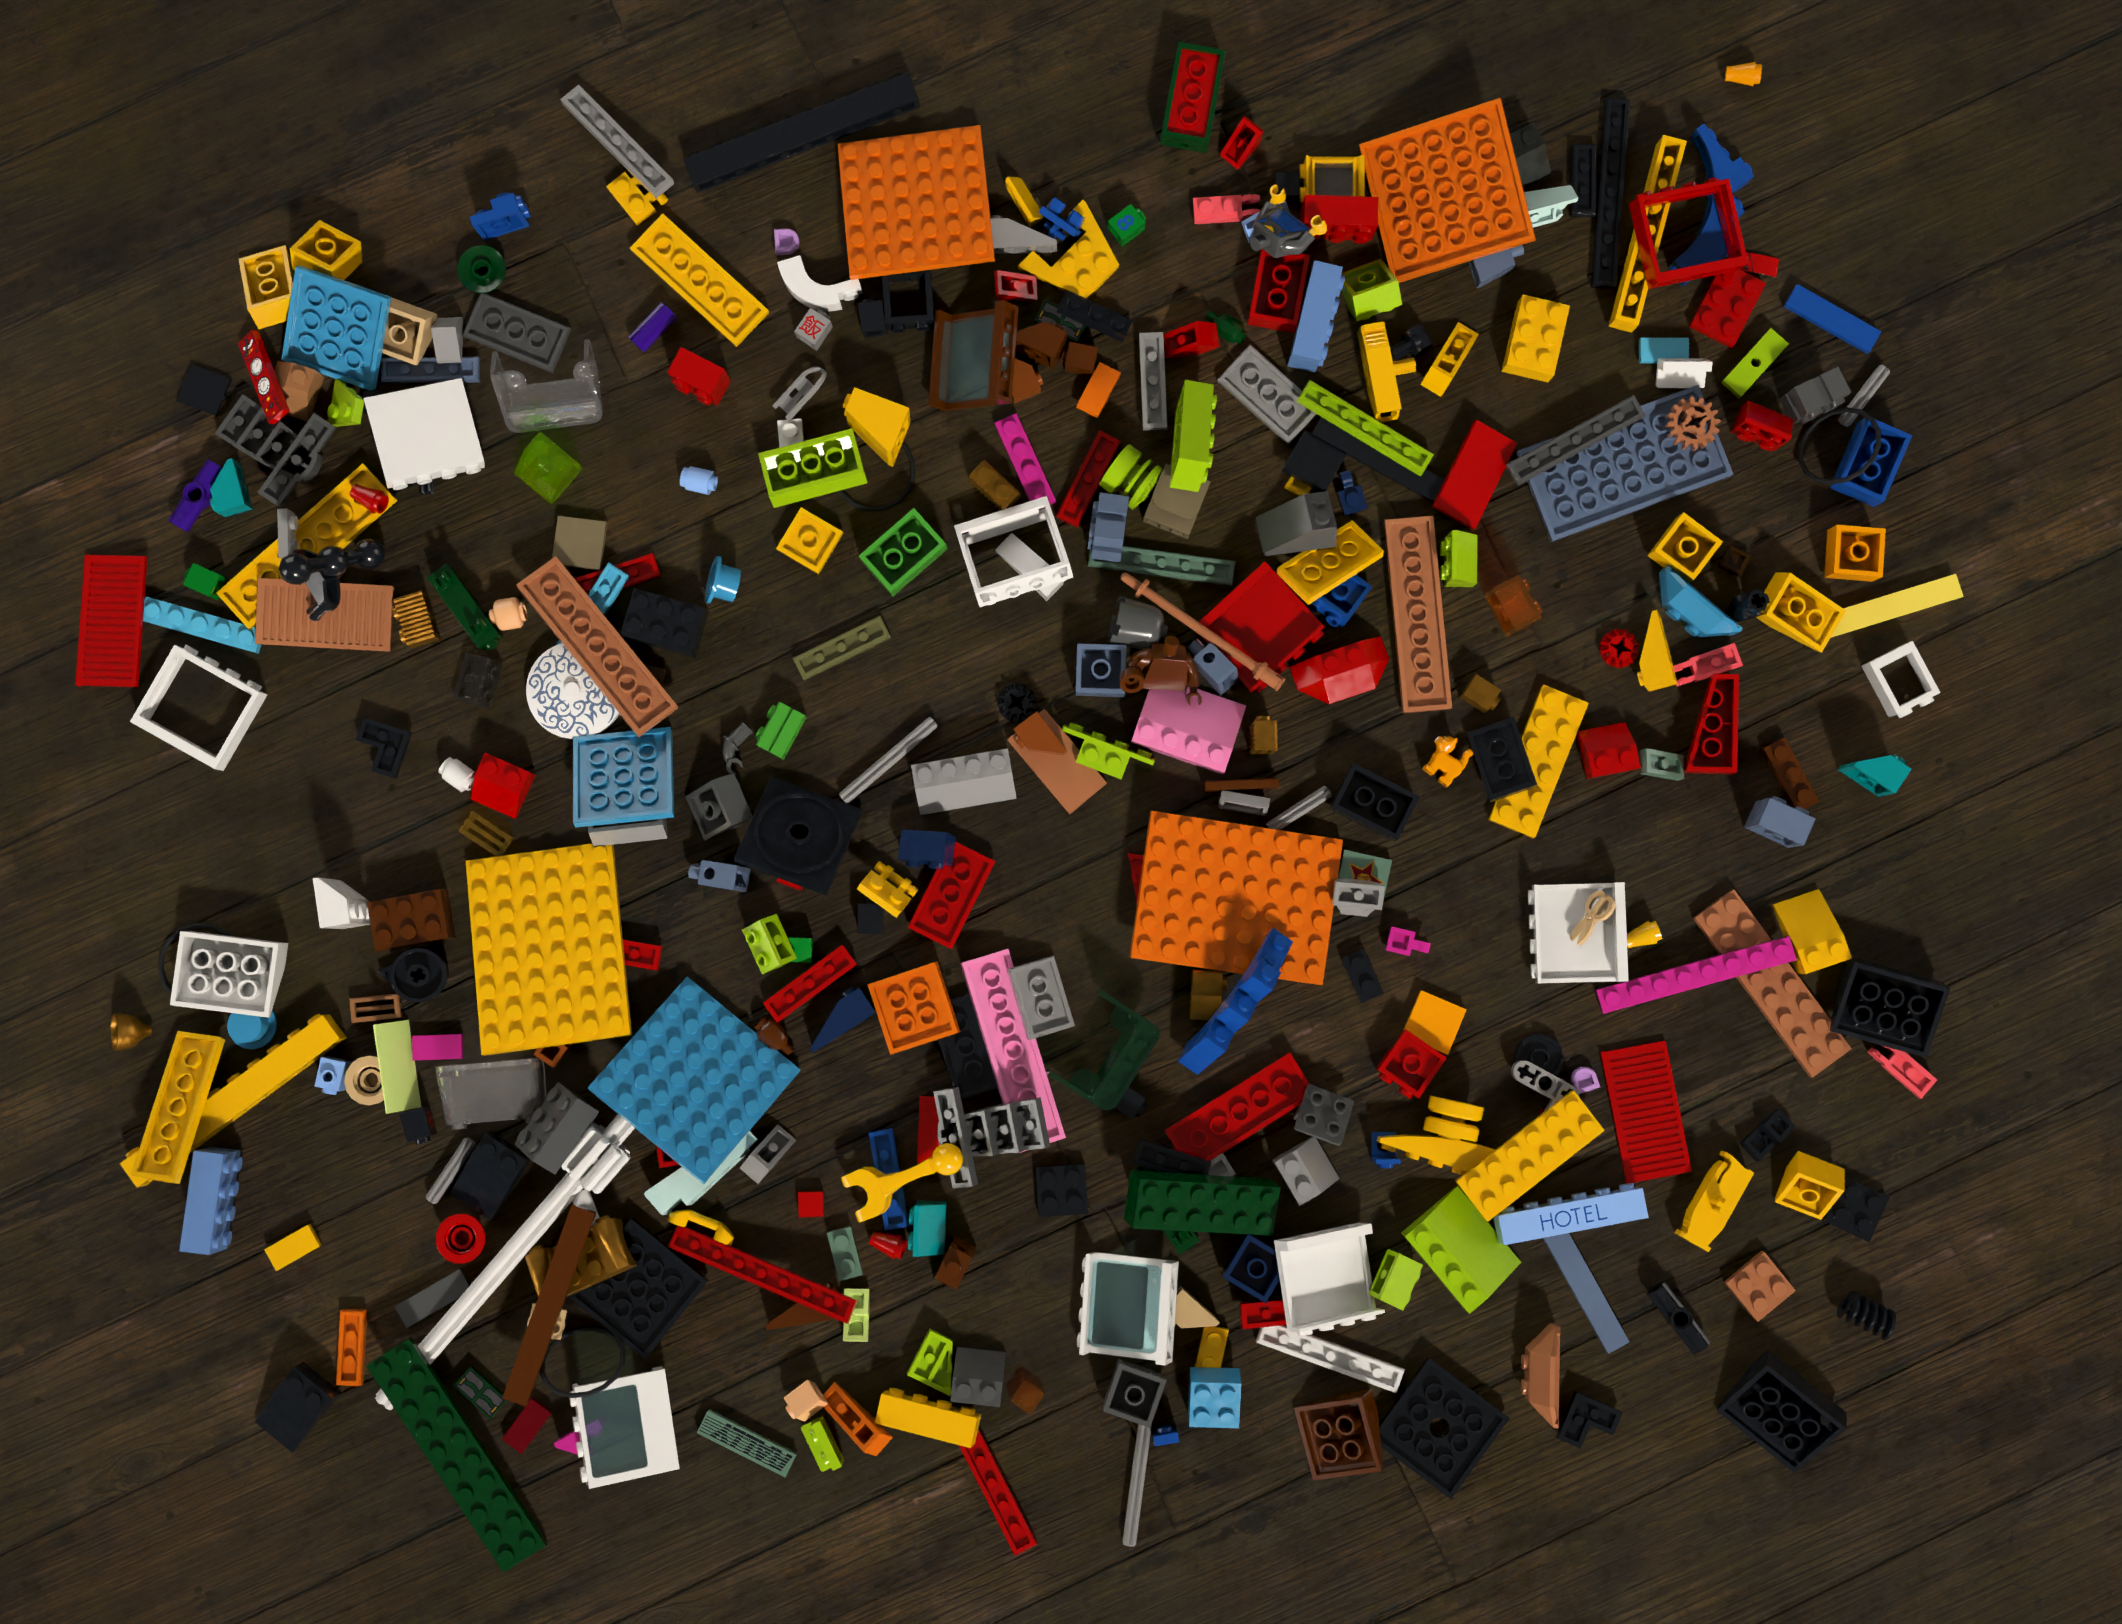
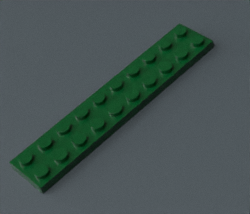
(456, 1454)

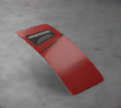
(1761, 264)

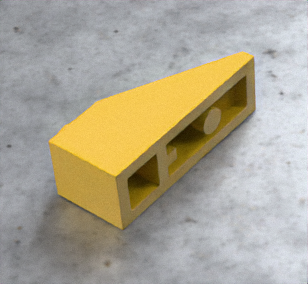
(1449, 359)
(1656, 661)

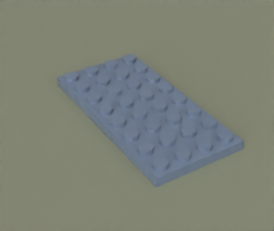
(1625, 472)

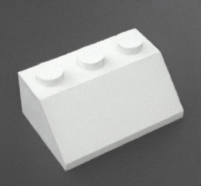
(339, 905)

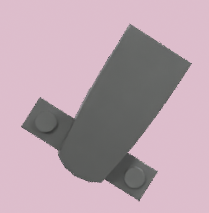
(278, 447)
(989, 1130)

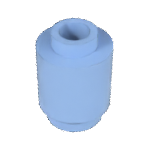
(698, 480)

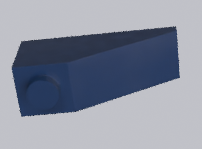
(848, 1013)

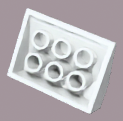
(227, 973)

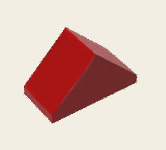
(1242, 143)

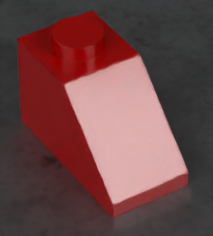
(1191, 340)

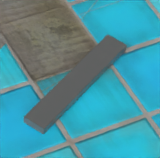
(1575, 440)

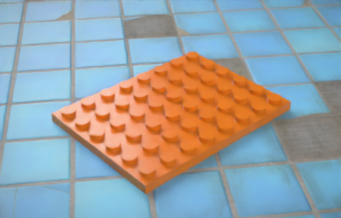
(1223, 885)

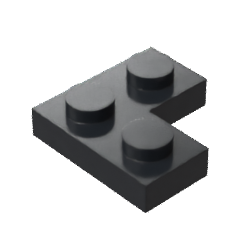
(391, 745)
(1582, 1414)

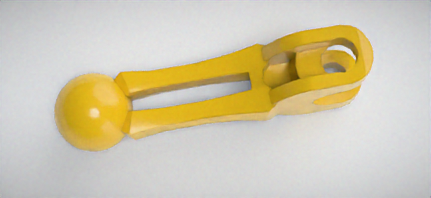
(880, 1187)

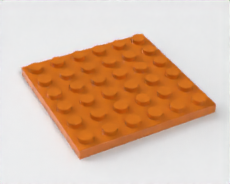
(1448, 191)
(915, 202)

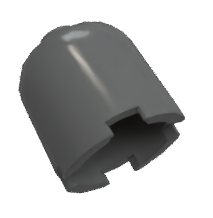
(1136, 624)

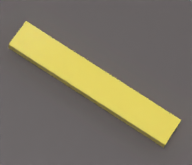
(1899, 604)

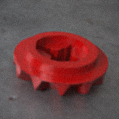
(1609, 653)

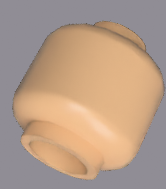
(508, 613)

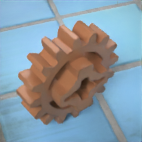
(1688, 414)

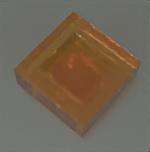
(1027, 1396)

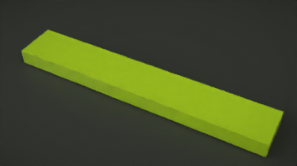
(1365, 428)

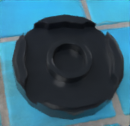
(1542, 1052)

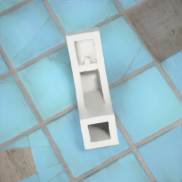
(814, 294)

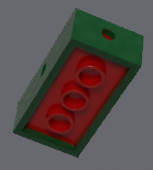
(1192, 97)

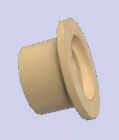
(364, 1081)

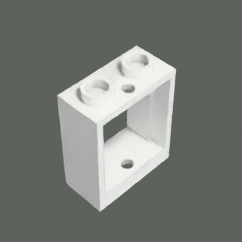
(1882, 689)

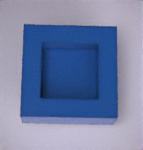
(1165, 1435)

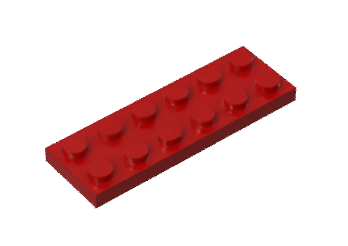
(1241, 1110)

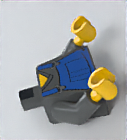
(1280, 231)

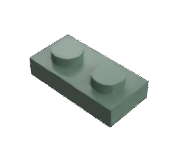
(1662, 764)
(845, 1253)

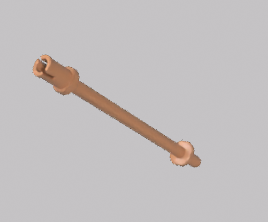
(1260, 670)

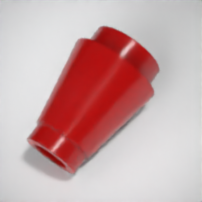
(370, 498)
(889, 1244)

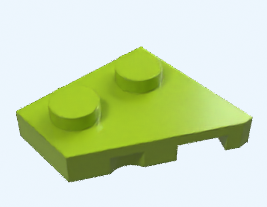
(345, 406)
(934, 1362)

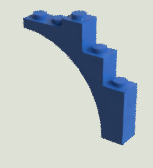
(1709, 241)
(1239, 1005)

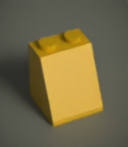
(877, 422)

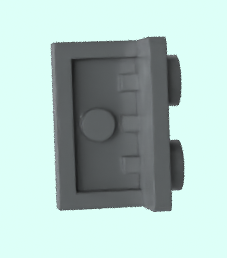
(1323, 1115)

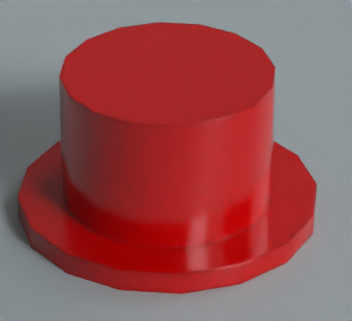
(460, 1238)

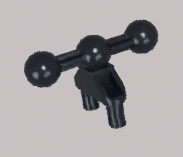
(323, 571)

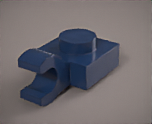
(1350, 498)

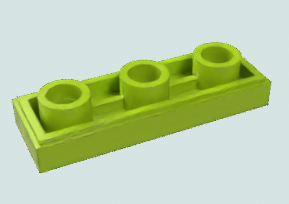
(1763, 354)

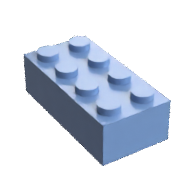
(1314, 319)
(210, 1200)

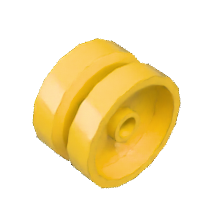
(1453, 1118)

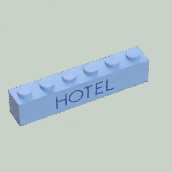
(1571, 1214)

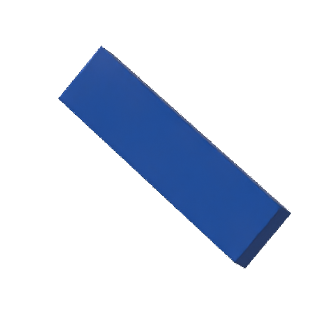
(1832, 319)
(886, 1160)

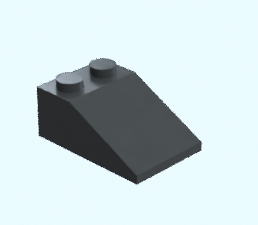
(1298, 525)

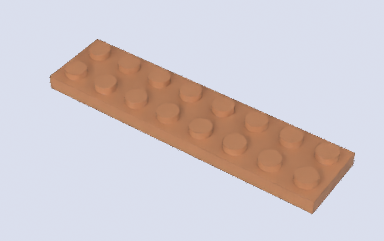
(1417, 614)
(597, 646)
(1774, 990)

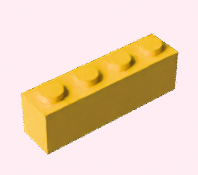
(928, 1418)

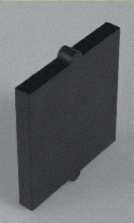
(203, 390)

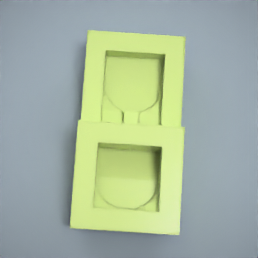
(858, 1326)

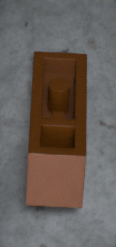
(799, 1314)

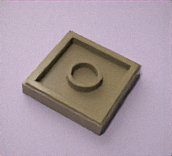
(580, 542)

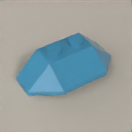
(1692, 608)

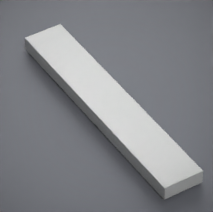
(1332, 1357)

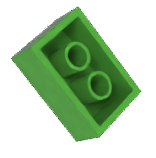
(903, 552)

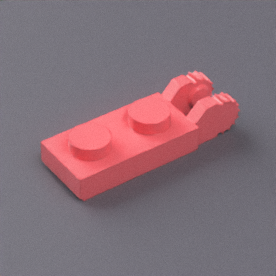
(1223, 208)
(1710, 663)
(1905, 1070)

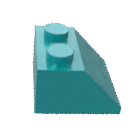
(1878, 775)

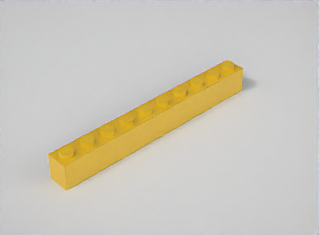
(258, 1081)

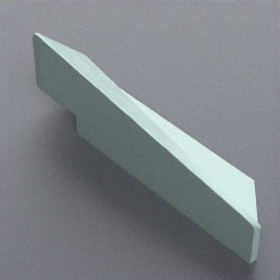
(1547, 204)
(686, 1188)

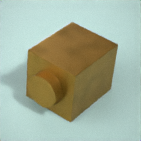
(1481, 694)

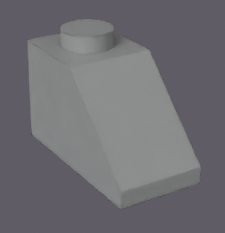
(767, 1154)

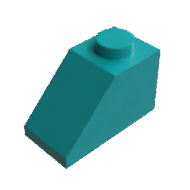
(230, 491)

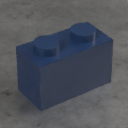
(926, 848)

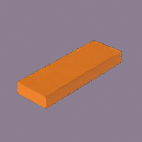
(351, 1347)

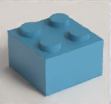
(1214, 1397)

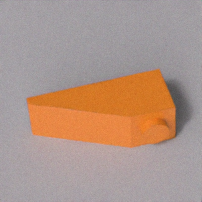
(856, 1420)

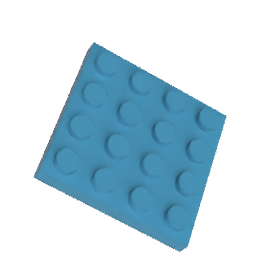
(336, 328)
(622, 777)

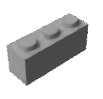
(628, 832)

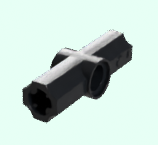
(1747, 605)
(1687, 1329)

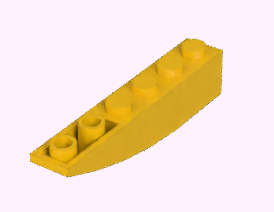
(1439, 1150)

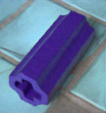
(652, 327)

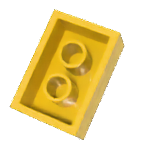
(1535, 338)

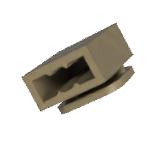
(1174, 508)

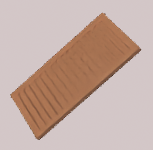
(357, 623)

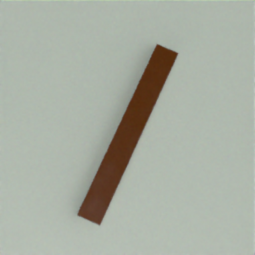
(549, 1305)

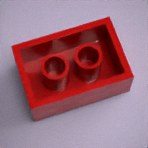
(1345, 216)
(1278, 291)

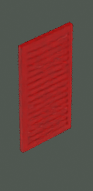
(111, 621)
(1645, 1112)

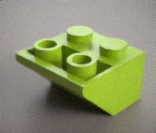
(1459, 559)

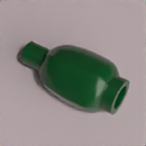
(1228, 327)

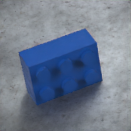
(1877, 479)

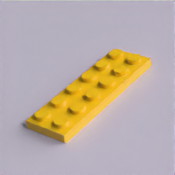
(699, 280)
(1547, 744)
(178, 1107)
(1529, 1155)

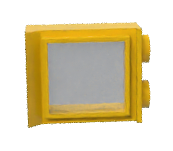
(1333, 176)

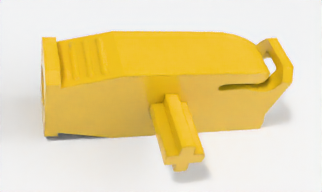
(1381, 371)
(1714, 1201)

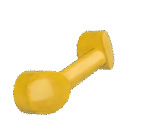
(722, 1233)

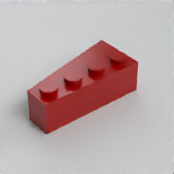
(1716, 731)

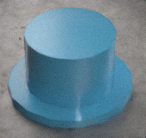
(722, 582)
(252, 1031)

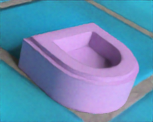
(786, 241)
(1584, 1079)

